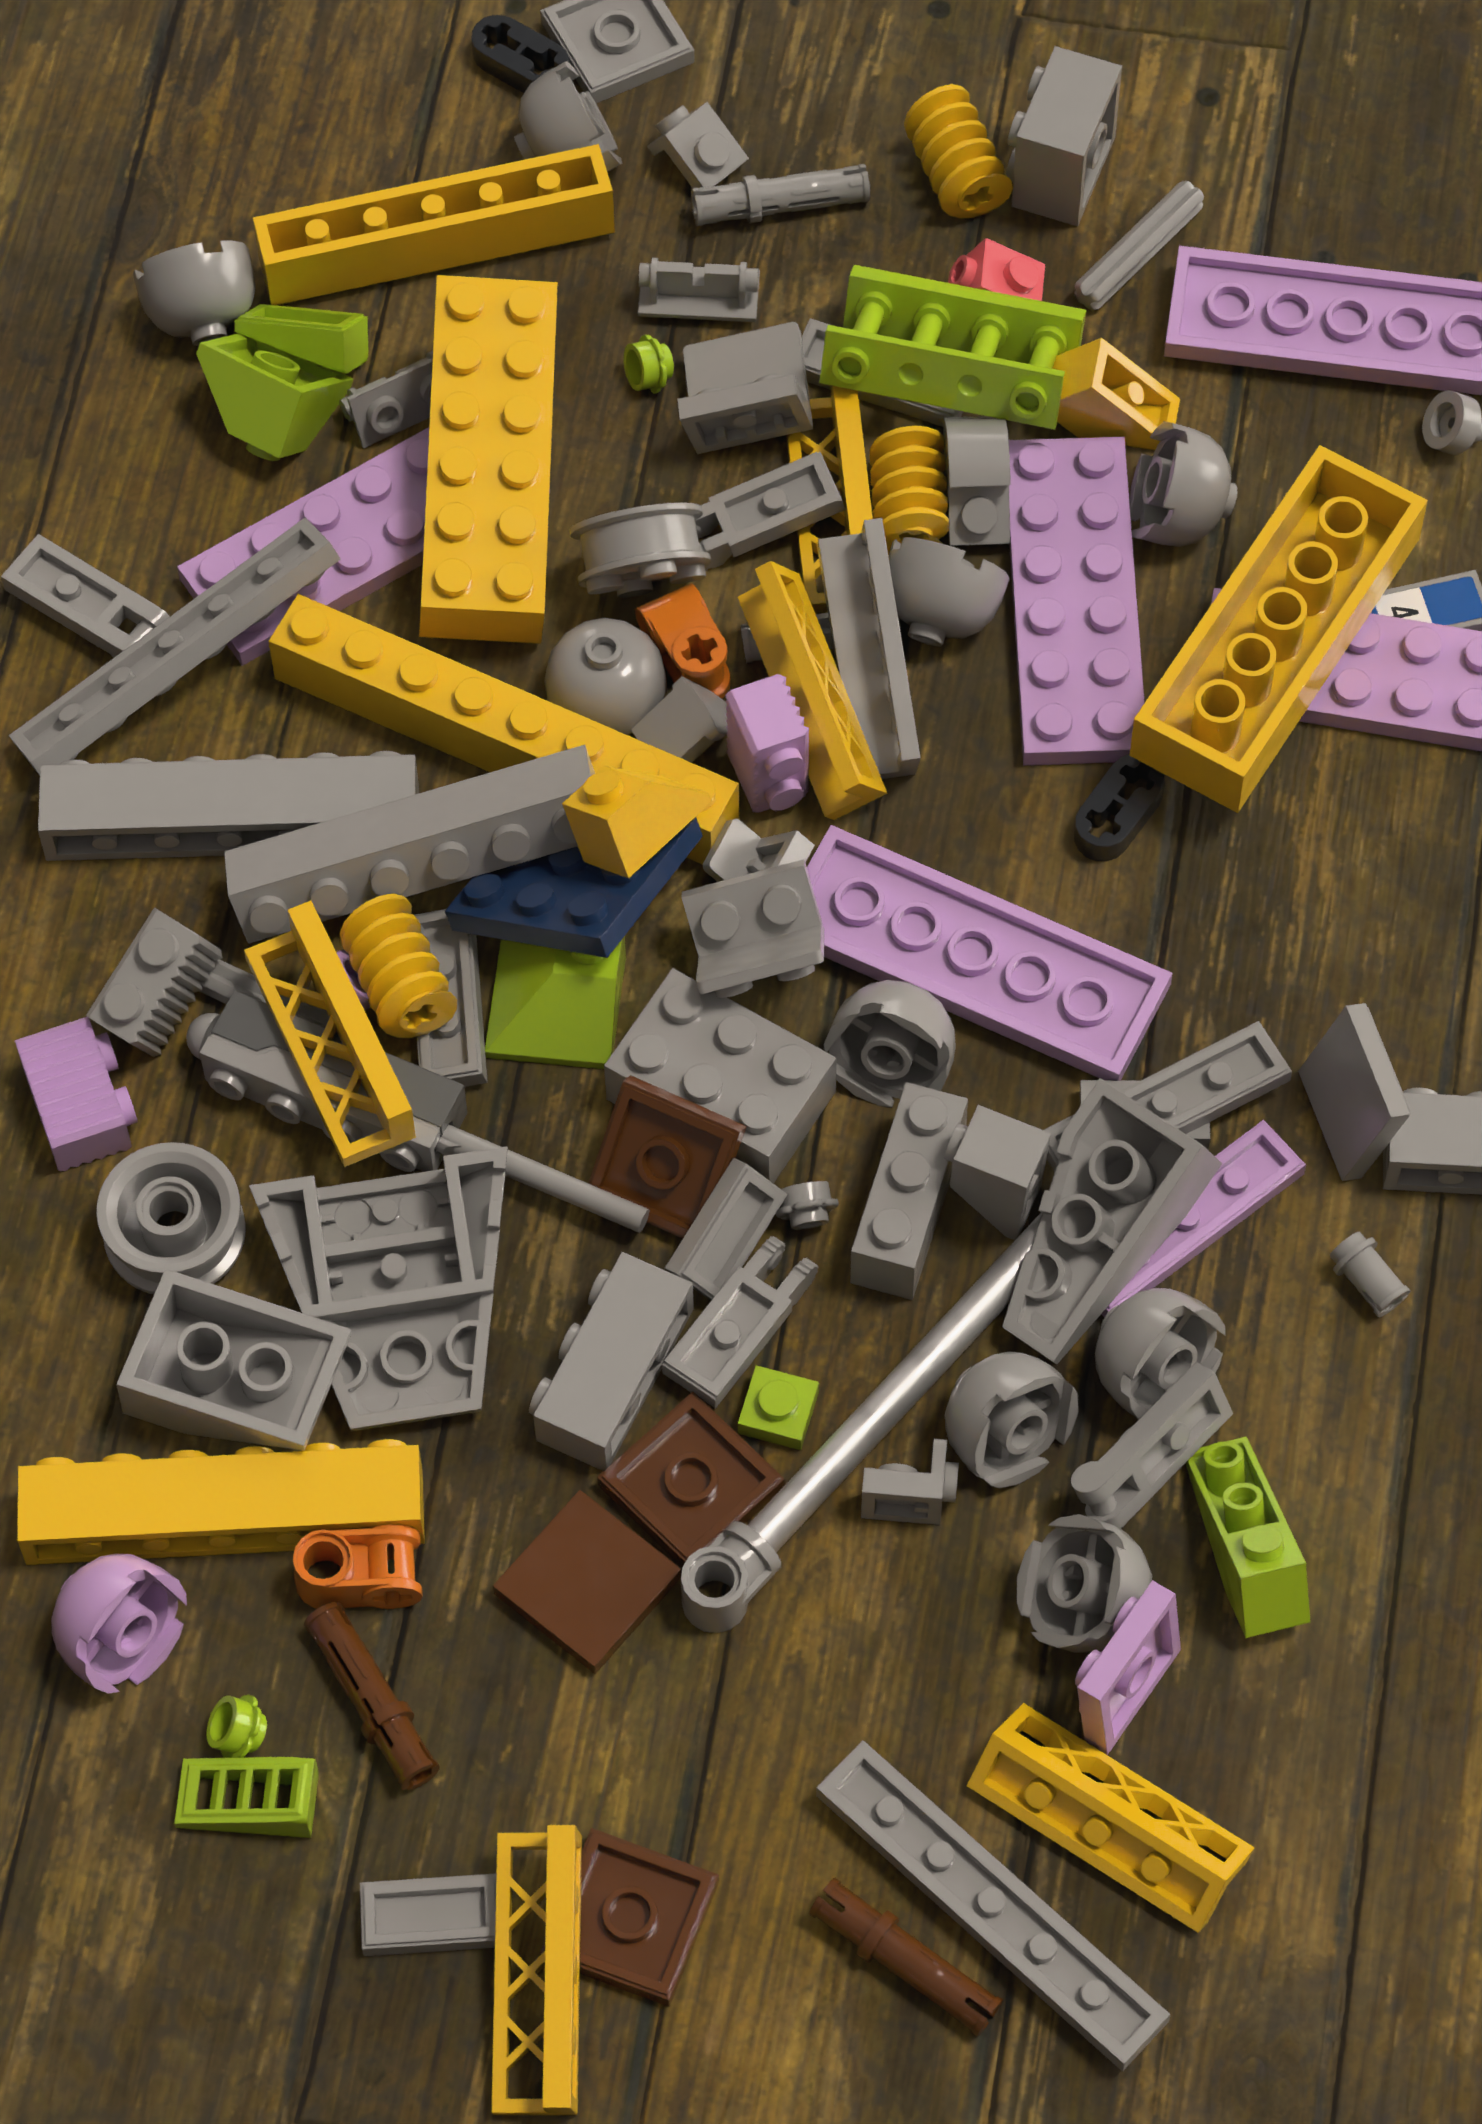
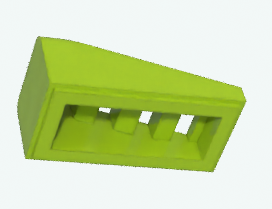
(319, 336)
(268, 1820)

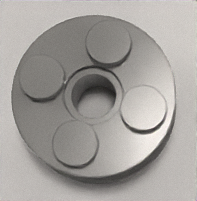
(639, 547)
(164, 1181)

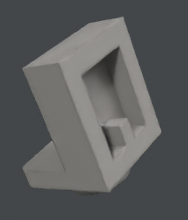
(906, 1495)

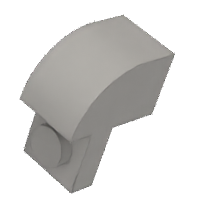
(977, 480)

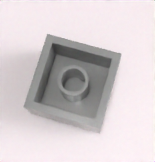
(1063, 135)

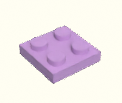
(1125, 1673)

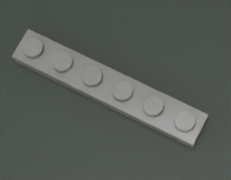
(176, 646)
(993, 1905)

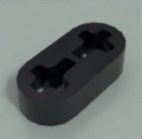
(524, 51)
(1129, 814)

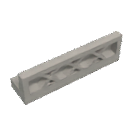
(870, 644)

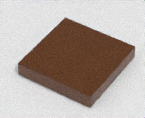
(664, 1153)
(690, 1479)
(587, 1581)
(639, 1915)

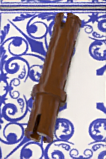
(383, 1716)
(905, 1956)

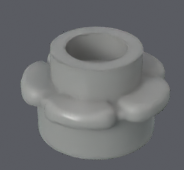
(807, 1205)

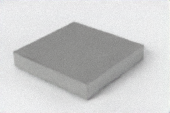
(617, 42)
(1354, 1091)

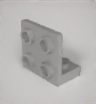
(745, 388)
(755, 929)

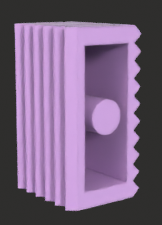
(768, 743)
(75, 1094)

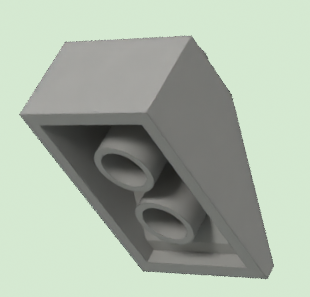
(229, 1365)

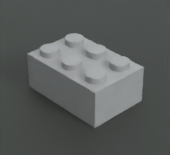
(729, 1064)

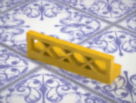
(848, 465)
(796, 648)
(354, 1029)
(1105, 1819)
(561, 1972)

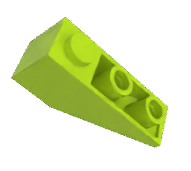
(1249, 1538)

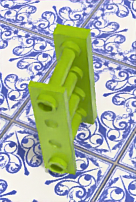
(951, 346)

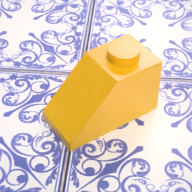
(1111, 396)
(629, 816)

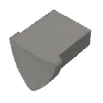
(684, 721)

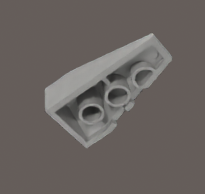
(1109, 1208)

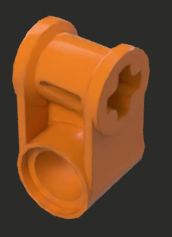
(687, 638)
(363, 1565)

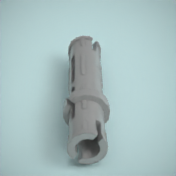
(777, 195)

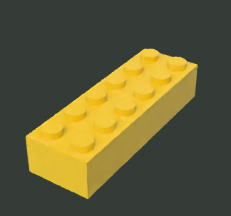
(489, 460)
(1277, 628)

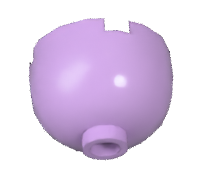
(117, 1620)

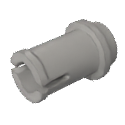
(1369, 1273)

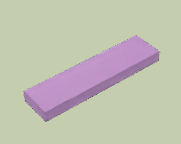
(1250, 1175)

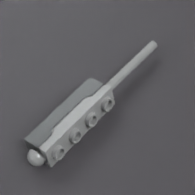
(249, 1059)

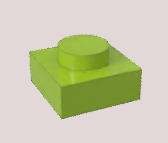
(778, 1407)

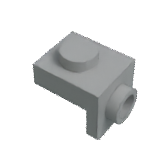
(699, 145)
(743, 852)

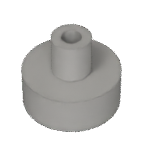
(1452, 422)

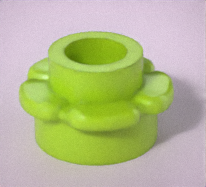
(648, 364)
(236, 1726)

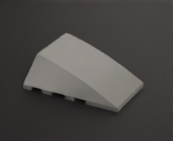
(405, 1271)

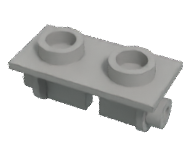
(698, 292)
(390, 403)

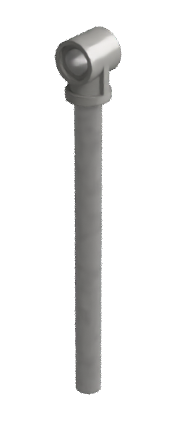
(747, 1554)

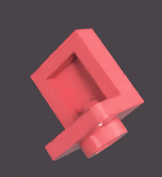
(999, 270)

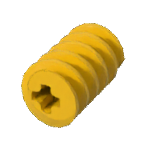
(957, 153)
(910, 484)
(397, 967)

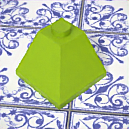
(269, 394)
(555, 1005)

